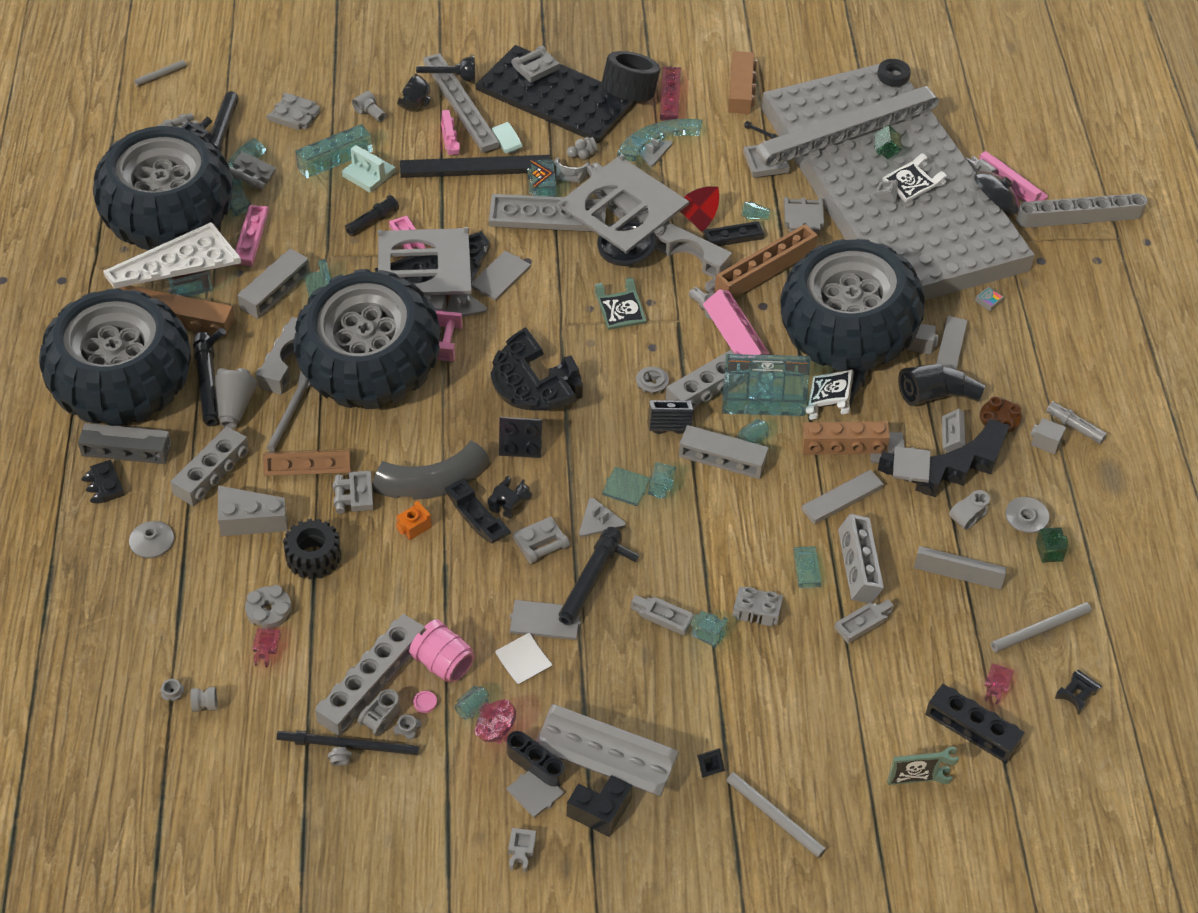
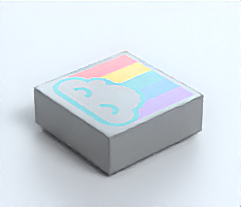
(989, 298)

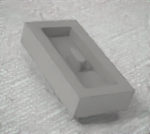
(953, 430)

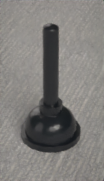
(465, 69)

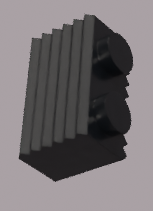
(669, 416)

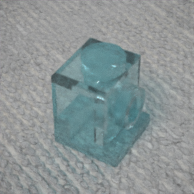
(661, 480)
(708, 628)

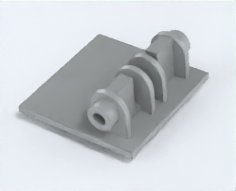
(759, 603)

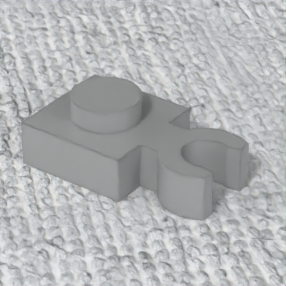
(521, 846)

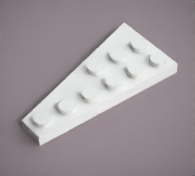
(186, 254)

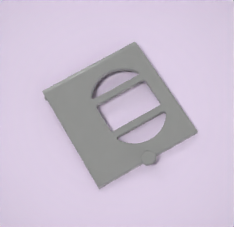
(627, 178)
(453, 258)

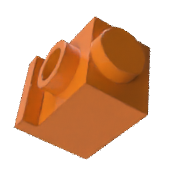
(413, 521)

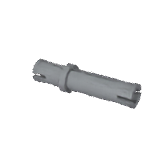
(1071, 419)

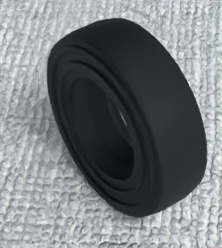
(893, 80)

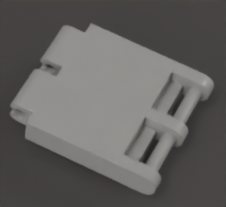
(294, 112)
(800, 214)

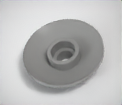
(1029, 508)
(151, 546)

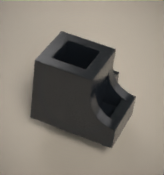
(571, 374)

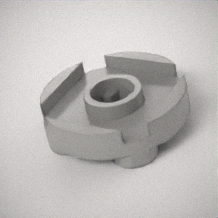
(264, 596)

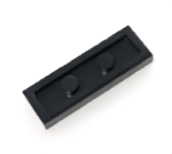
(734, 234)

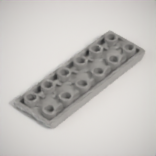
(607, 749)

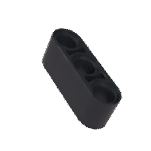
(531, 749)

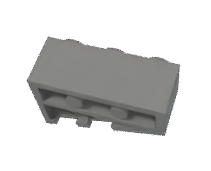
(250, 512)

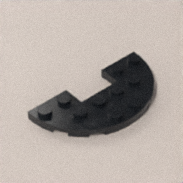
(518, 383)

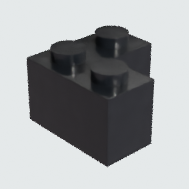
(602, 809)

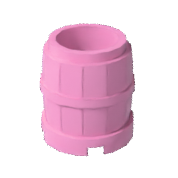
(442, 652)

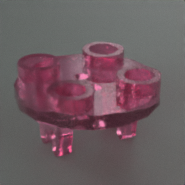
(495, 721)

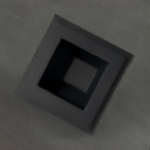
(710, 762)

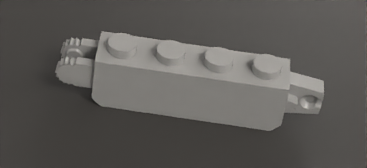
(621, 204)

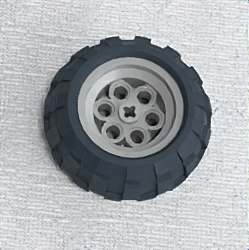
(161, 185)
(852, 304)
(346, 342)
(115, 356)

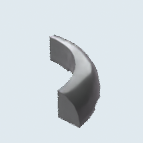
(430, 480)

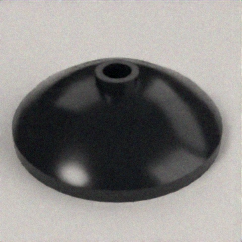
(998, 190)
(635, 256)

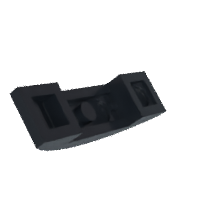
(475, 513)

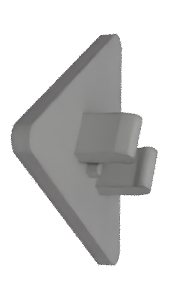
(654, 151)
(465, 304)
(598, 519)

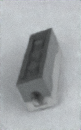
(124, 443)

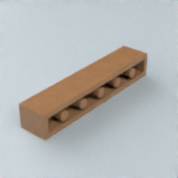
(767, 262)
(194, 313)

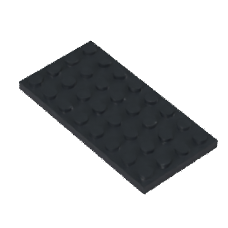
(560, 97)

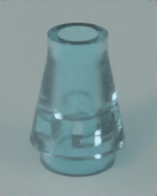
(754, 211)

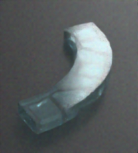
(636, 142)
(239, 202)

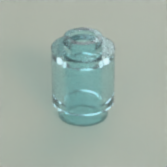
(754, 431)
(470, 702)

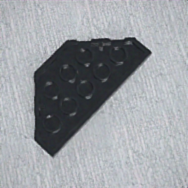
(478, 249)

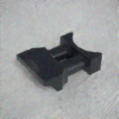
(1082, 682)

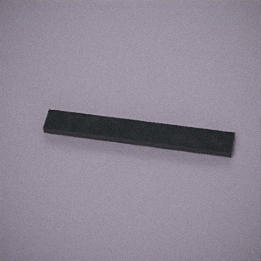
(467, 166)

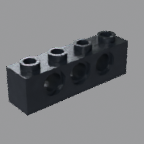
(981, 733)

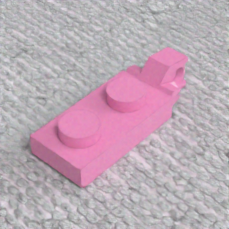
(449, 134)

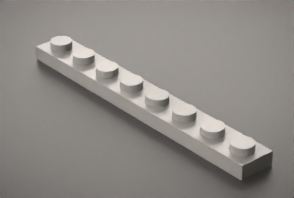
(463, 105)

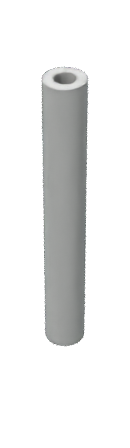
(159, 73)

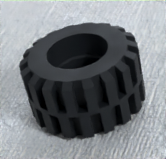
(315, 562)

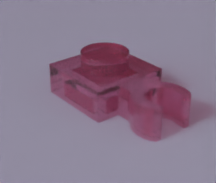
(265, 643)
(998, 681)

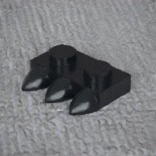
(104, 482)

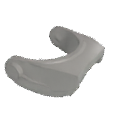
(569, 173)

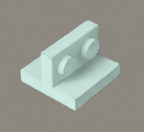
(367, 169)

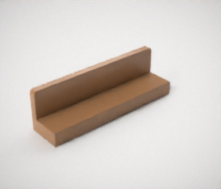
(307, 462)

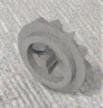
(655, 374)

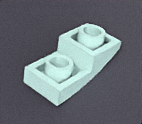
(507, 138)

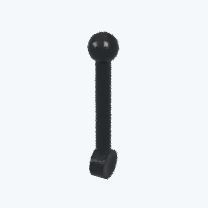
(748, 125)

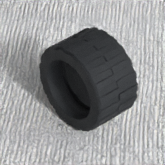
(630, 76)

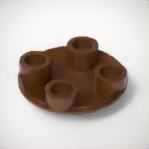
(1001, 411)

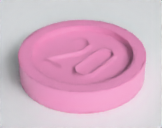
(425, 701)

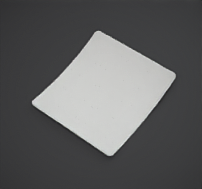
(523, 658)

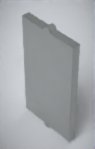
(500, 275)
(541, 620)

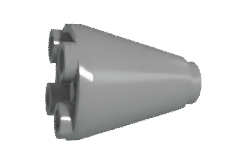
(233, 394)

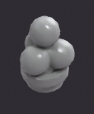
(583, 148)

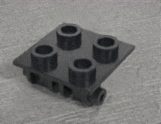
(520, 437)

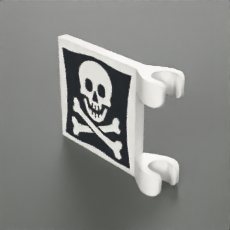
(913, 180)
(829, 390)

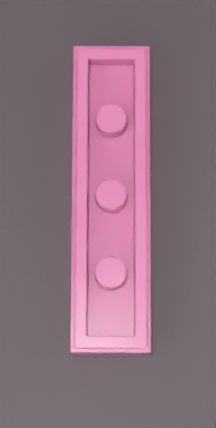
(251, 234)

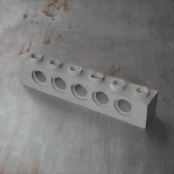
(354, 701)

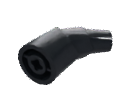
(935, 381)

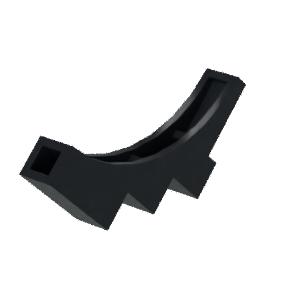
(955, 465)

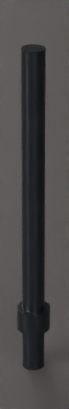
(302, 738)

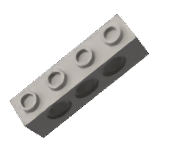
(700, 384)
(209, 466)
(860, 558)

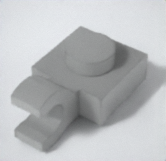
(980, 165)

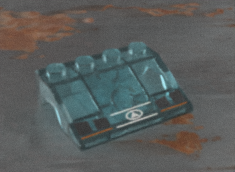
(765, 384)

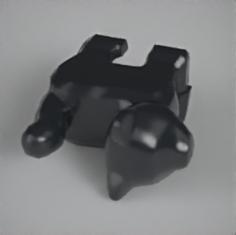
(508, 498)

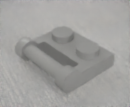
(537, 68)
(538, 535)

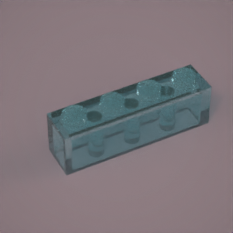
(332, 151)

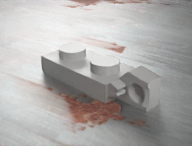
(663, 613)
(863, 620)

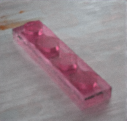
(670, 93)

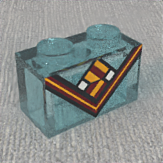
(542, 178)

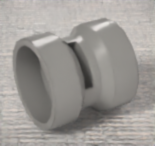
(203, 699)

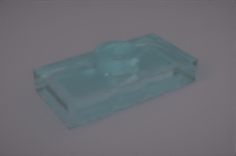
(807, 567)

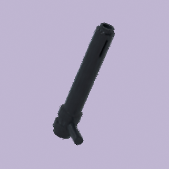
(223, 119)
(204, 354)
(603, 551)

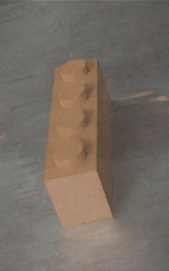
(741, 82)

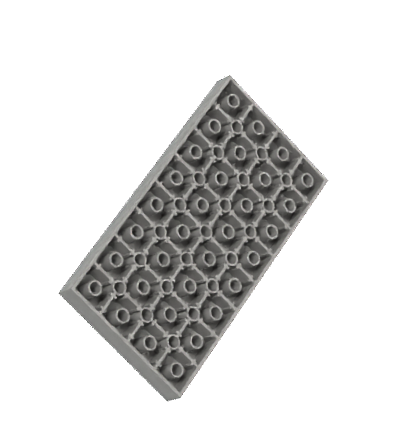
(947, 233)

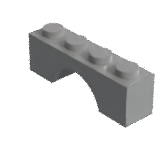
(677, 240)
(274, 373)

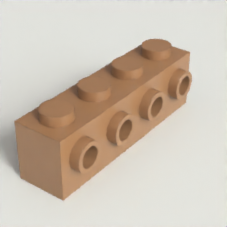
(845, 438)

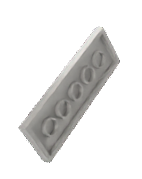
(536, 213)

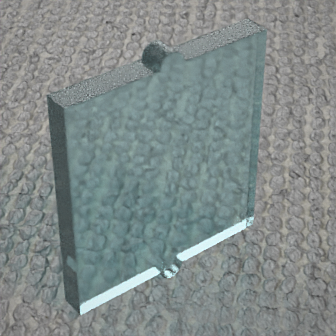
(626, 486)

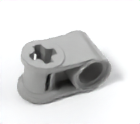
(970, 509)
(379, 716)

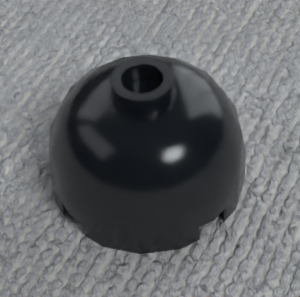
(415, 94)

